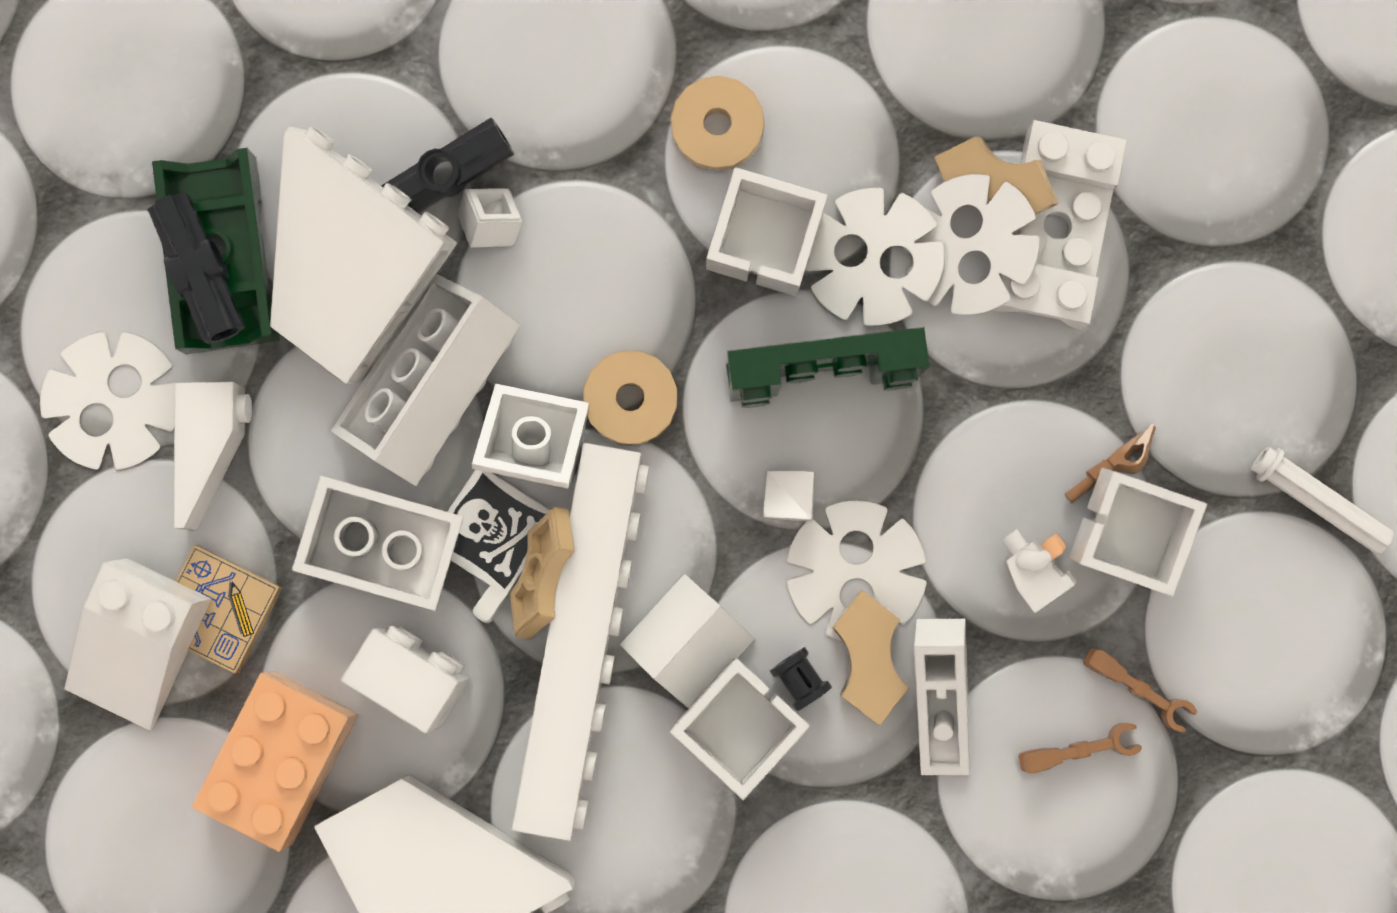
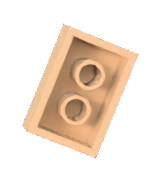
(275, 760)

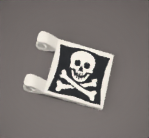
(493, 536)

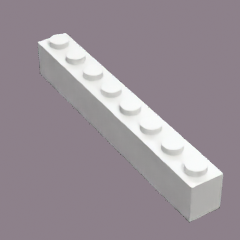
(578, 644)

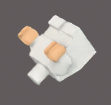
(1035, 569)

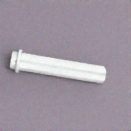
(1322, 500)

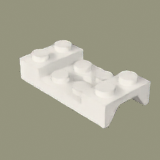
(1083, 174)

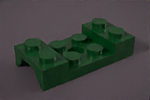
(227, 203)
(892, 359)

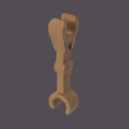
(1110, 668)
(1046, 758)

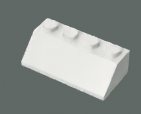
(426, 378)

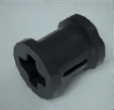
(800, 679)

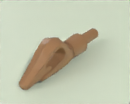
(1116, 462)

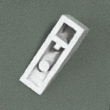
(206, 437)
(942, 696)

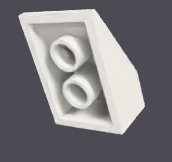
(377, 543)
(133, 640)

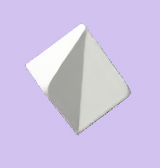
(489, 217)
(789, 495)

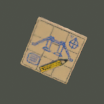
(236, 611)

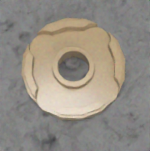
(721, 96)
(620, 371)

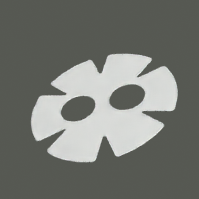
(1008, 253)
(881, 295)
(70, 395)
(820, 552)

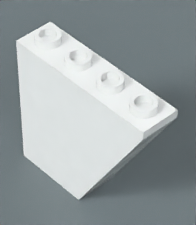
(346, 256)
(429, 855)

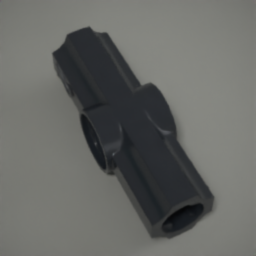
(470, 158)
(196, 268)

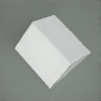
(531, 436)
(686, 641)

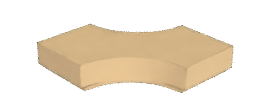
(976, 158)
(547, 552)
(872, 679)

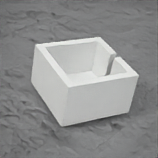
(765, 231)
(1138, 531)
(407, 677)
(739, 729)

